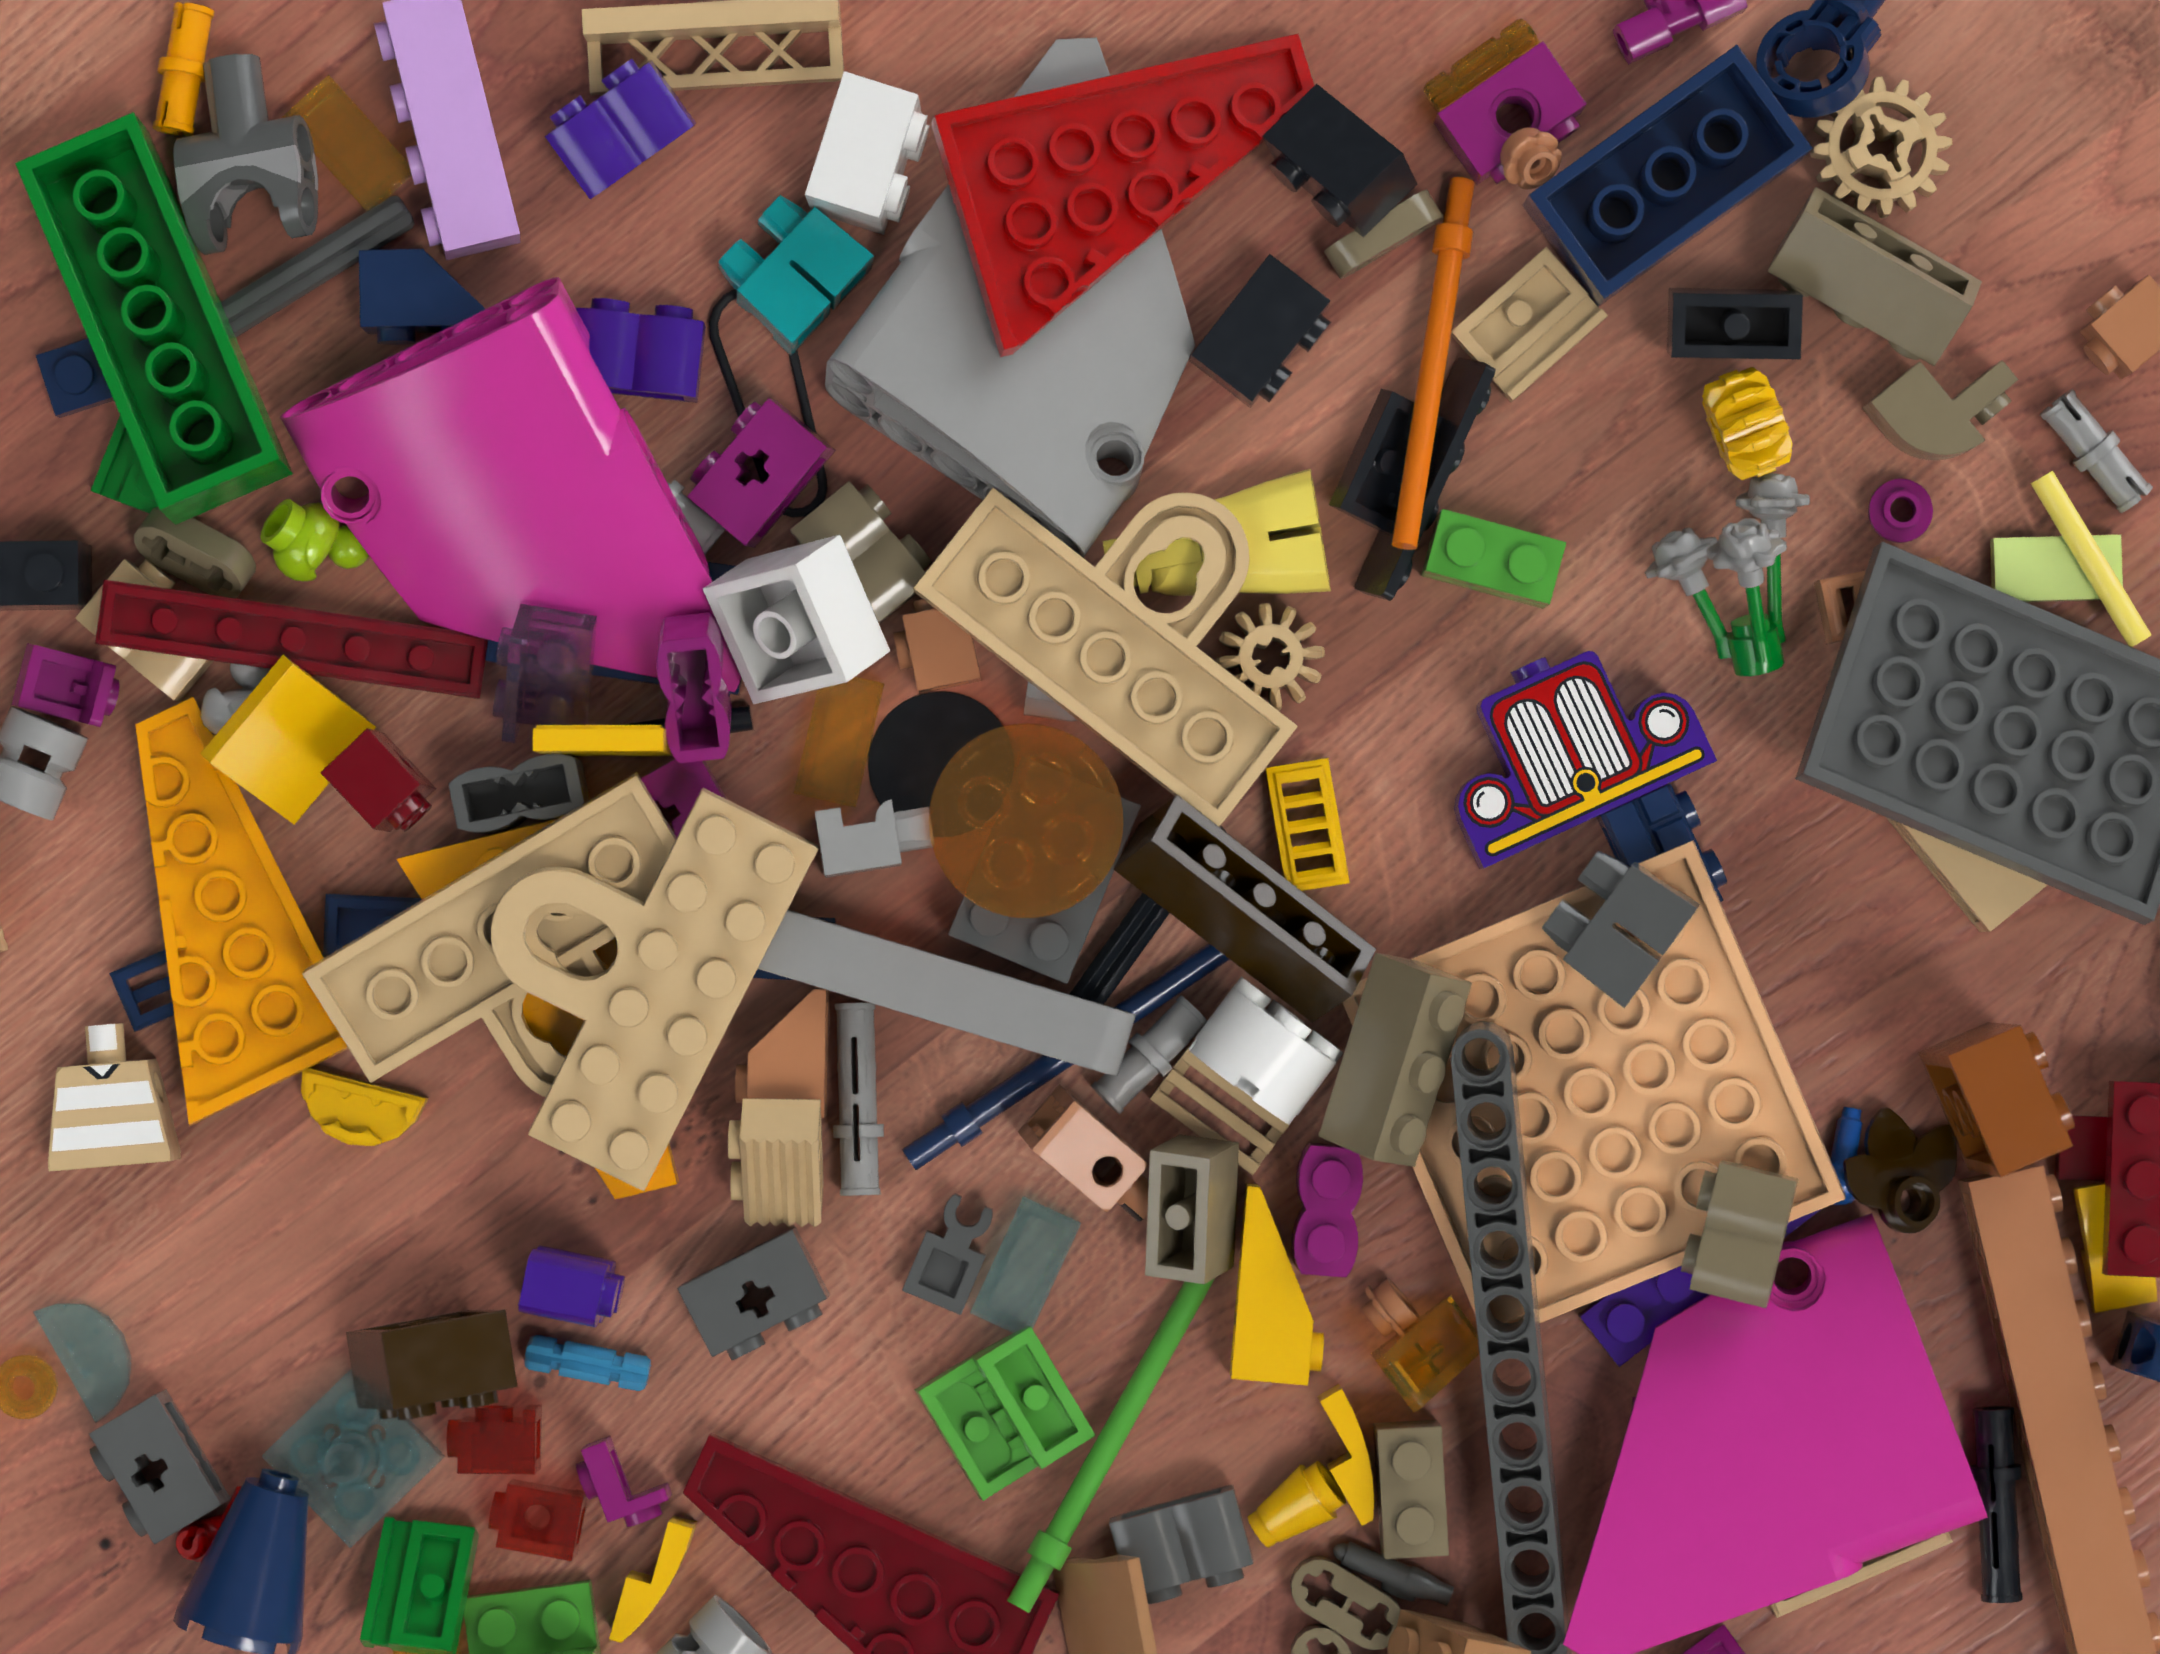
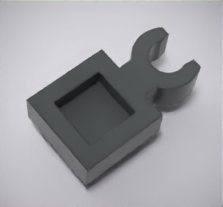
(946, 1265)

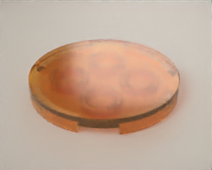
(1026, 820)

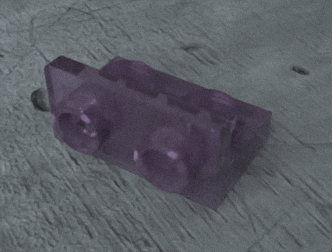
(547, 669)

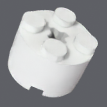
(1265, 1051)

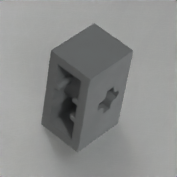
(716, 1295)
(189, 1482)

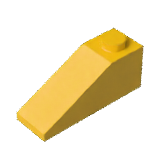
(1271, 1318)

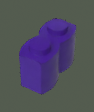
(619, 127)
(646, 353)
(570, 1286)

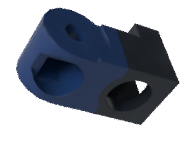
(2139, 1346)

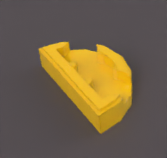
(357, 1109)

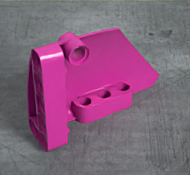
(508, 483)
(1773, 1452)

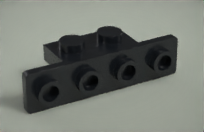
(1375, 469)

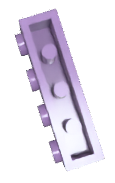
(450, 125)

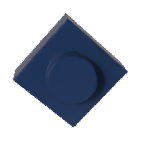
(73, 378)

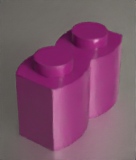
(692, 681)
(1324, 1230)

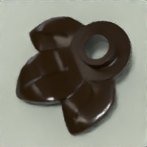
(1899, 1163)

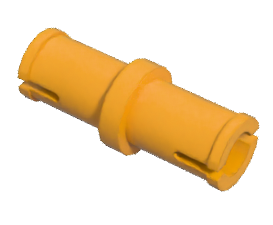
(183, 69)

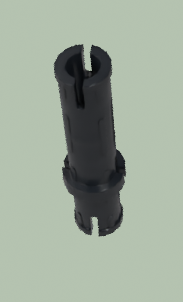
(1996, 1483)

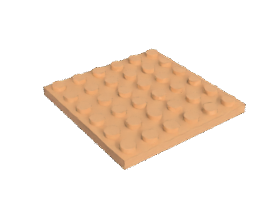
(1617, 1099)

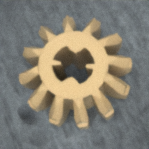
(1261, 638)

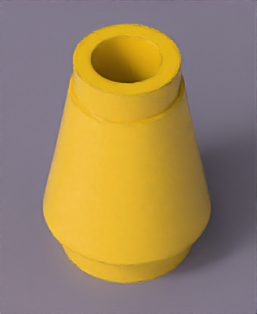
(1297, 1504)

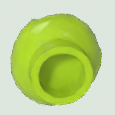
(305, 537)

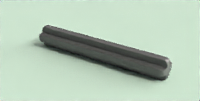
(317, 264)

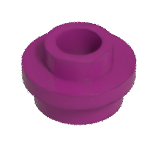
(1881, 517)

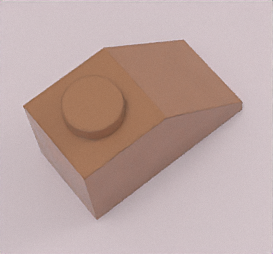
(791, 1056)

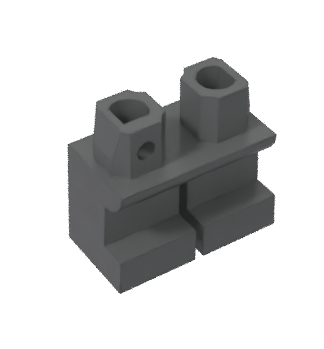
(1637, 903)

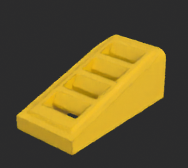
(1296, 772)

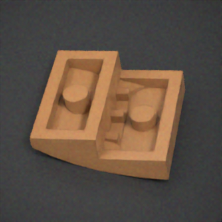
(1104, 1606)

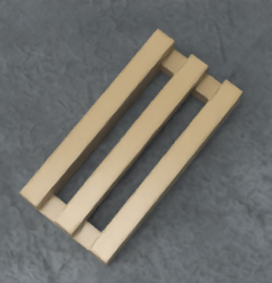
(1176, 1078)

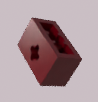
(380, 782)

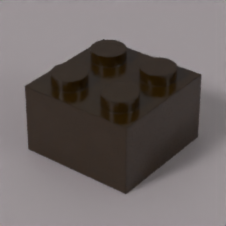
(430, 1360)

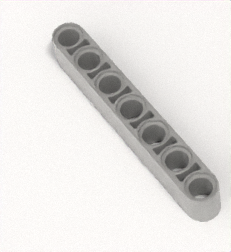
(949, 992)

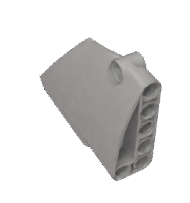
(1030, 421)

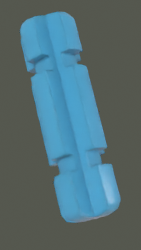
(587, 1362)

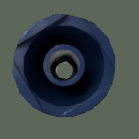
(254, 1570)

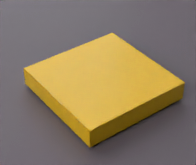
(285, 739)
(601, 740)

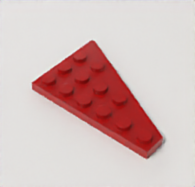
(1090, 170)

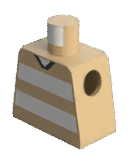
(110, 1108)

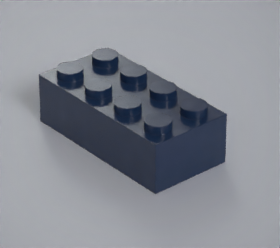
(1667, 176)

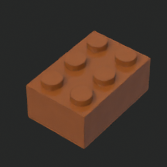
(1998, 1098)

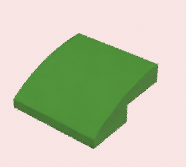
(1005, 1412)

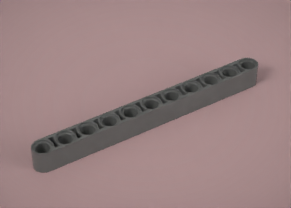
(1516, 1340)

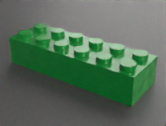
(153, 319)

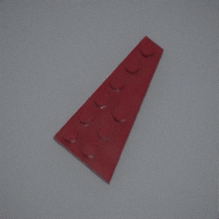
(862, 1569)

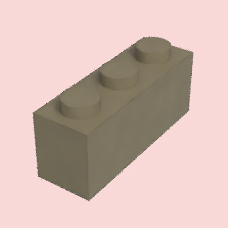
(1874, 277)
(1395, 1060)

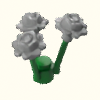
(1746, 549)

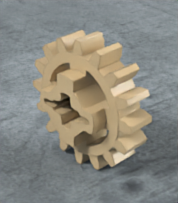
(1891, 174)

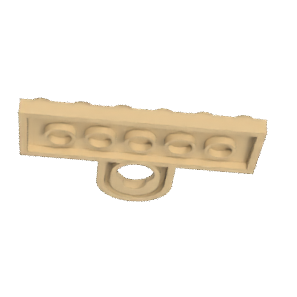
(1107, 655)
(436, 960)
(668, 991)

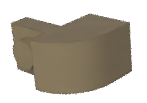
(1927, 422)

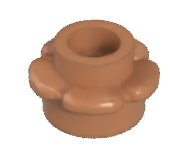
(1530, 158)
(1389, 1308)

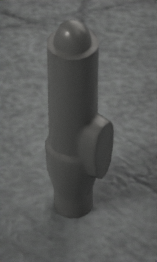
(1395, 1577)

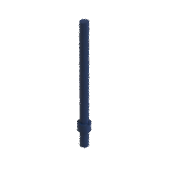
(964, 1122)

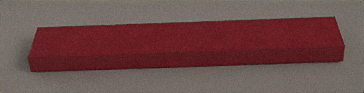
(312, 639)

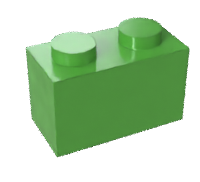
(1493, 559)

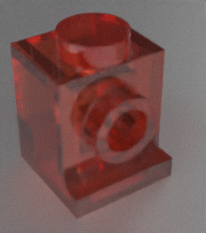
(497, 1441)
(557, 1539)

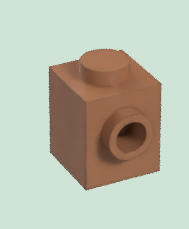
(2124, 328)
(936, 650)

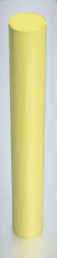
(2091, 559)

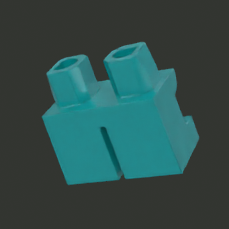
(801, 277)

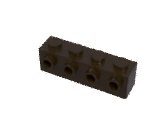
(1245, 909)

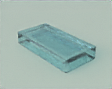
(1025, 1266)

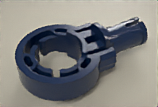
(1827, 25)

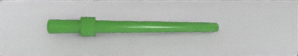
(1050, 1547)

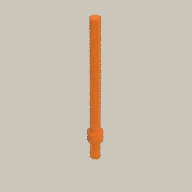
(1451, 245)

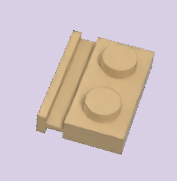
(1529, 323)

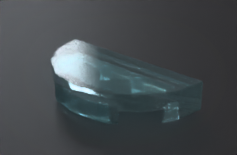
(91, 1353)

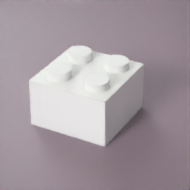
(866, 153)
(796, 619)

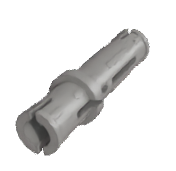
(857, 1176)

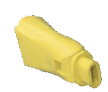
(1281, 537)

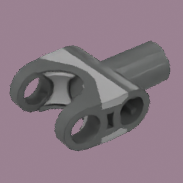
(244, 155)

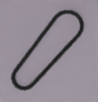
(739, 406)

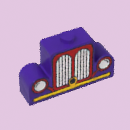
(1570, 755)

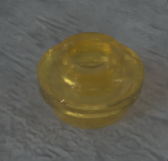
(44, 1386)

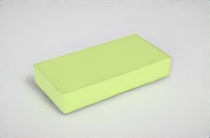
(2046, 568)

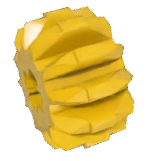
(1747, 423)

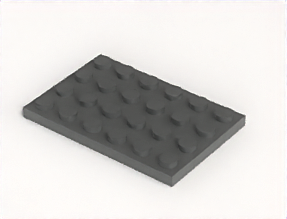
(1996, 732)

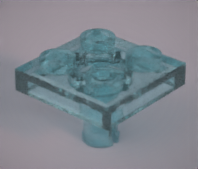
(350, 1459)

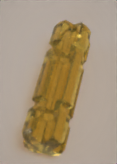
(1480, 64)

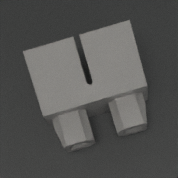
(873, 843)

